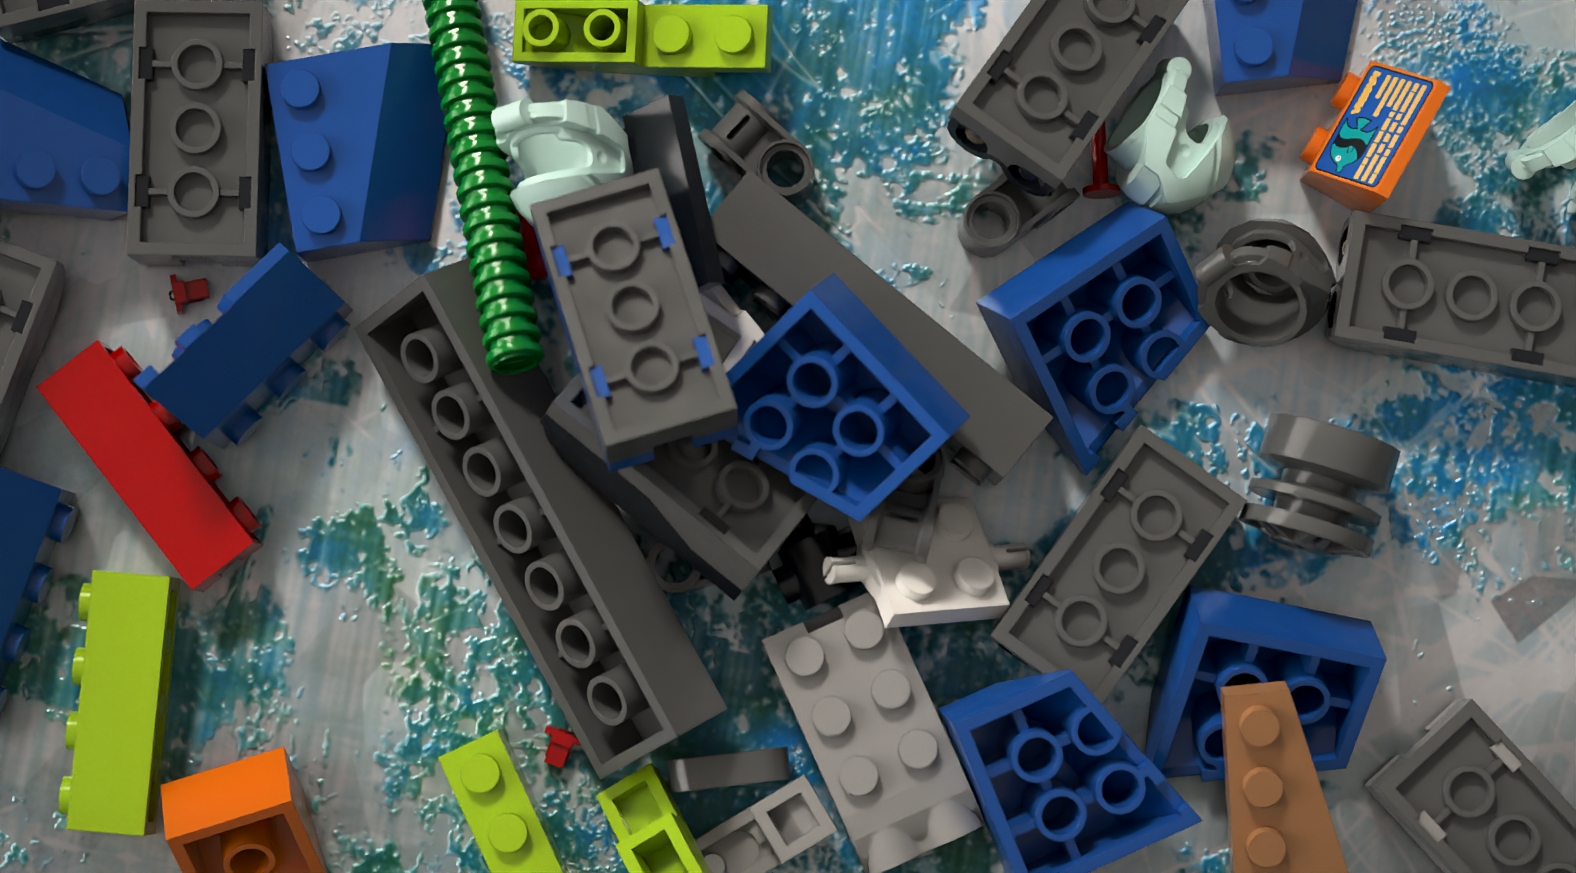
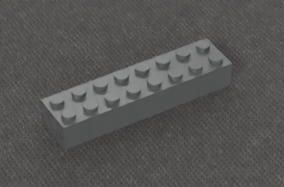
(540, 528)

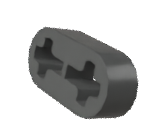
(728, 769)

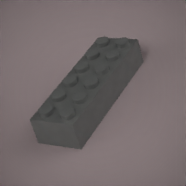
(789, 254)

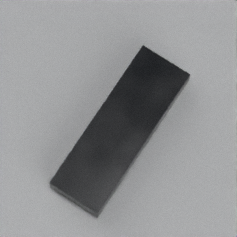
(663, 140)

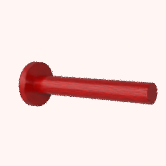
(1101, 187)

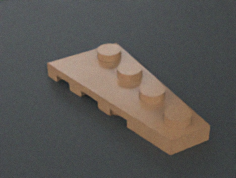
(1272, 786)

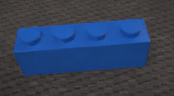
(31, 523)

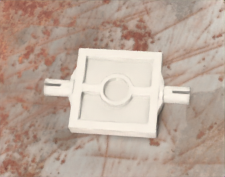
(953, 585)

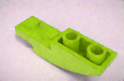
(643, 37)
(650, 825)

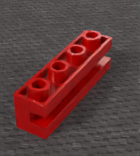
(150, 464)

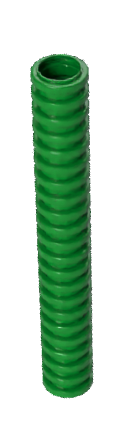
(483, 187)

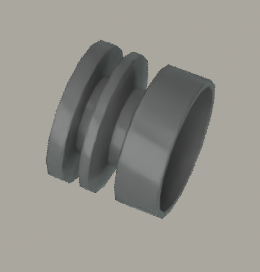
(1319, 485)

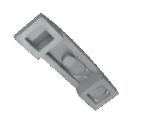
(768, 831)

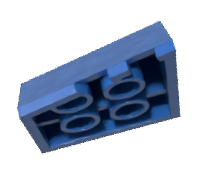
(1277, 43)
(60, 140)
(359, 147)
(1097, 326)
(251, 351)
(839, 402)
(1243, 640)
(1059, 776)

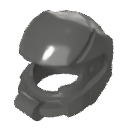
(1277, 260)

